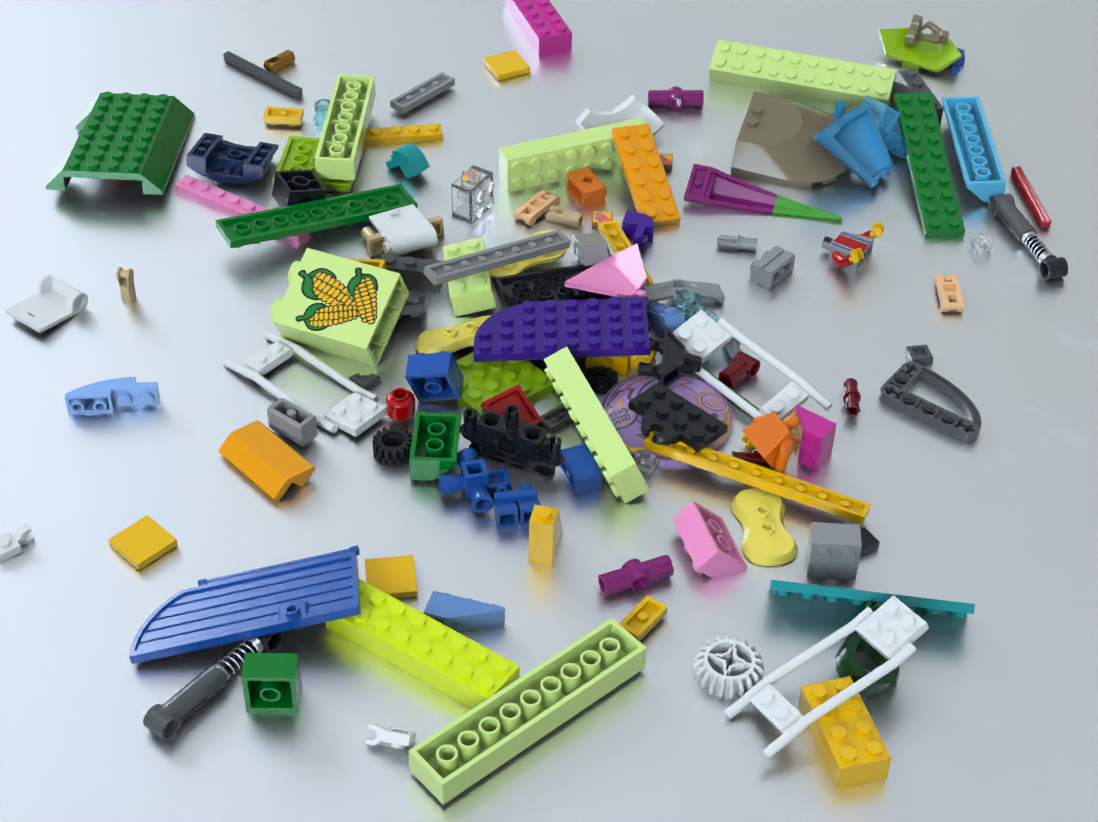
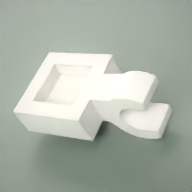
(11, 544)
(396, 737)

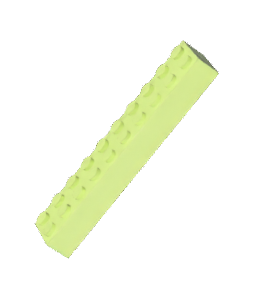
(800, 74)
(526, 710)

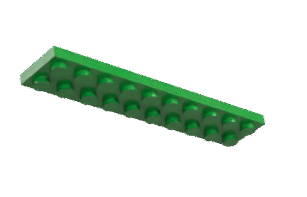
(929, 165)
(311, 216)

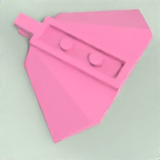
(616, 276)

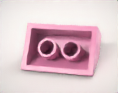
(708, 542)

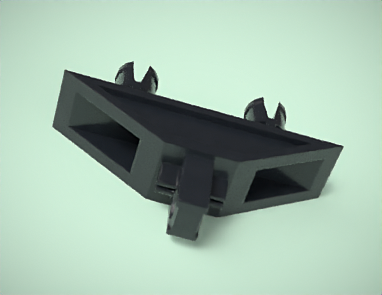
(673, 360)

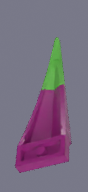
(724, 191)

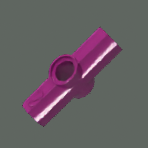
(685, 98)
(635, 575)

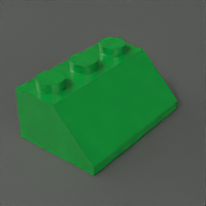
(434, 444)

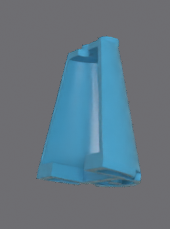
(888, 125)
(858, 144)

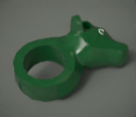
(848, 665)

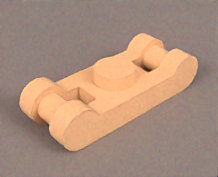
(536, 207)
(948, 291)

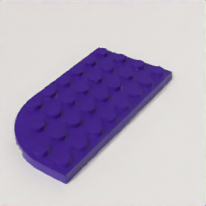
(583, 326)

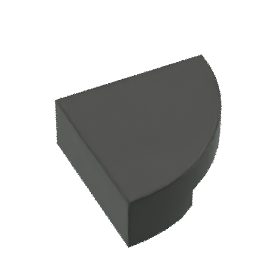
(365, 381)

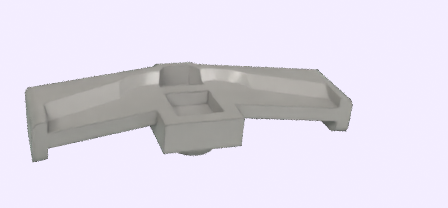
(671, 289)

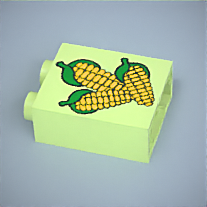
(340, 306)

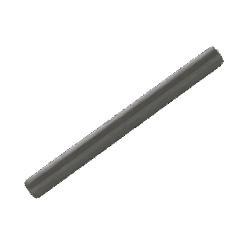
(263, 74)

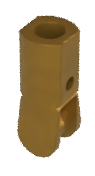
(279, 61)

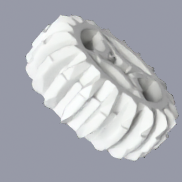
(728, 667)

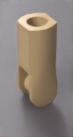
(564, 216)
(126, 283)

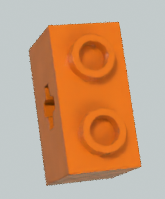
(586, 188)

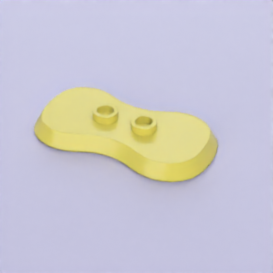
(519, 267)
(449, 338)
(763, 525)

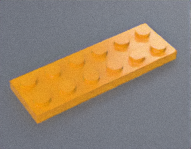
(645, 173)

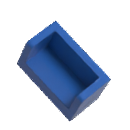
(581, 470)

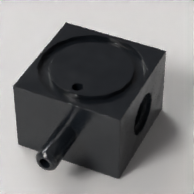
(298, 187)

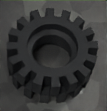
(389, 437)

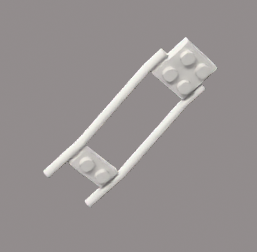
(705, 337)
(351, 415)
(887, 630)

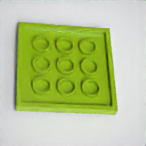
(300, 155)
(491, 378)

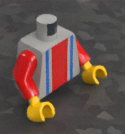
(852, 250)

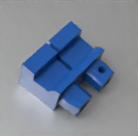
(514, 505)

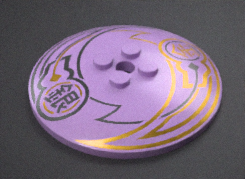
(688, 386)

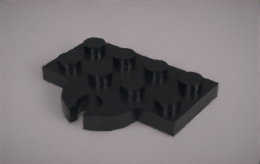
(675, 419)

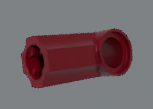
(741, 367)

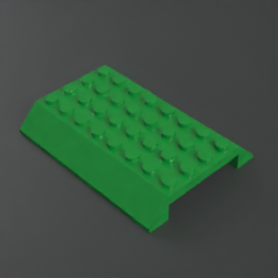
(126, 140)

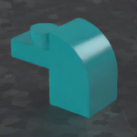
(409, 159)

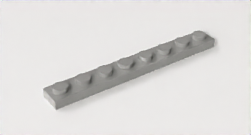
(496, 257)

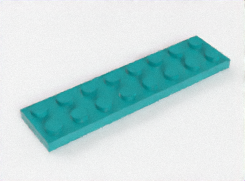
(859, 597)

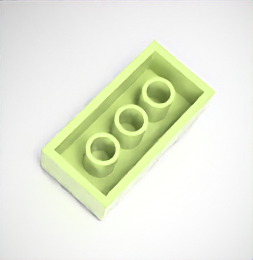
(470, 292)

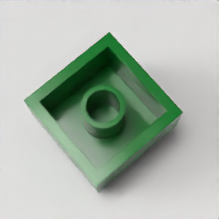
(271, 682)

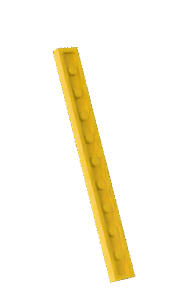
(764, 479)

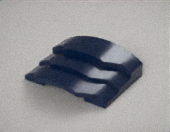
(230, 161)

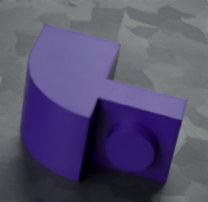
(638, 228)

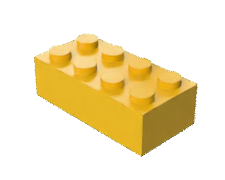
(845, 735)

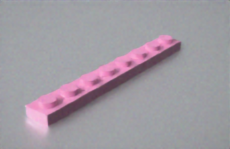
(221, 199)

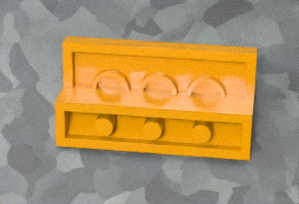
(266, 459)

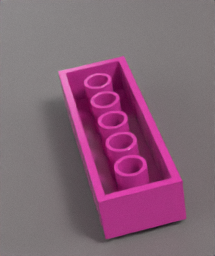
(541, 26)

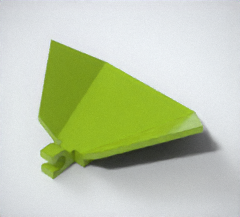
(922, 54)

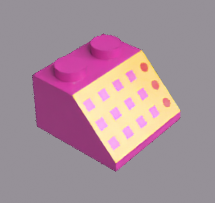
(814, 439)

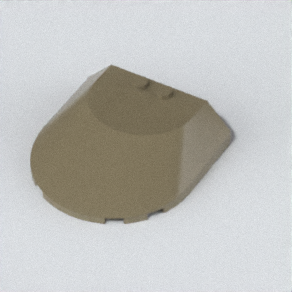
(780, 144)

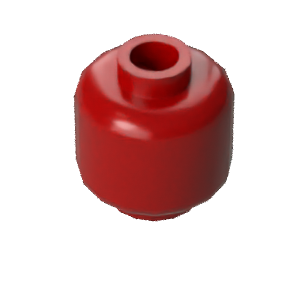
(400, 404)

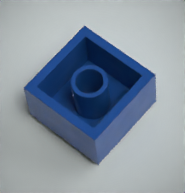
(434, 376)

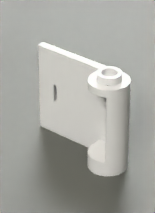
(404, 230)
(50, 306)

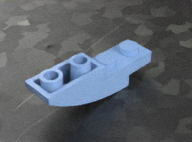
(109, 393)

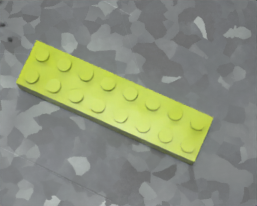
(425, 648)

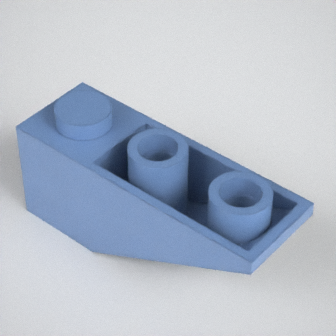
(662, 315)
(464, 613)

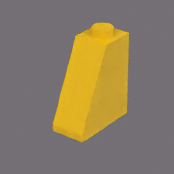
(544, 534)

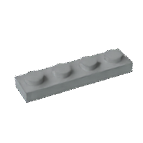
(422, 93)

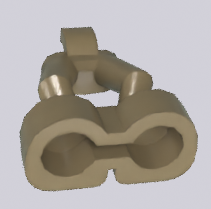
(941, 36)

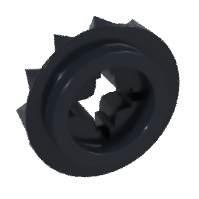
(601, 384)

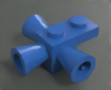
(474, 481)

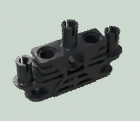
(512, 441)

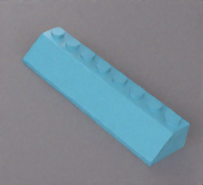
(974, 146)

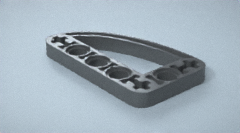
(896, 394)

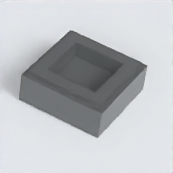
(919, 354)

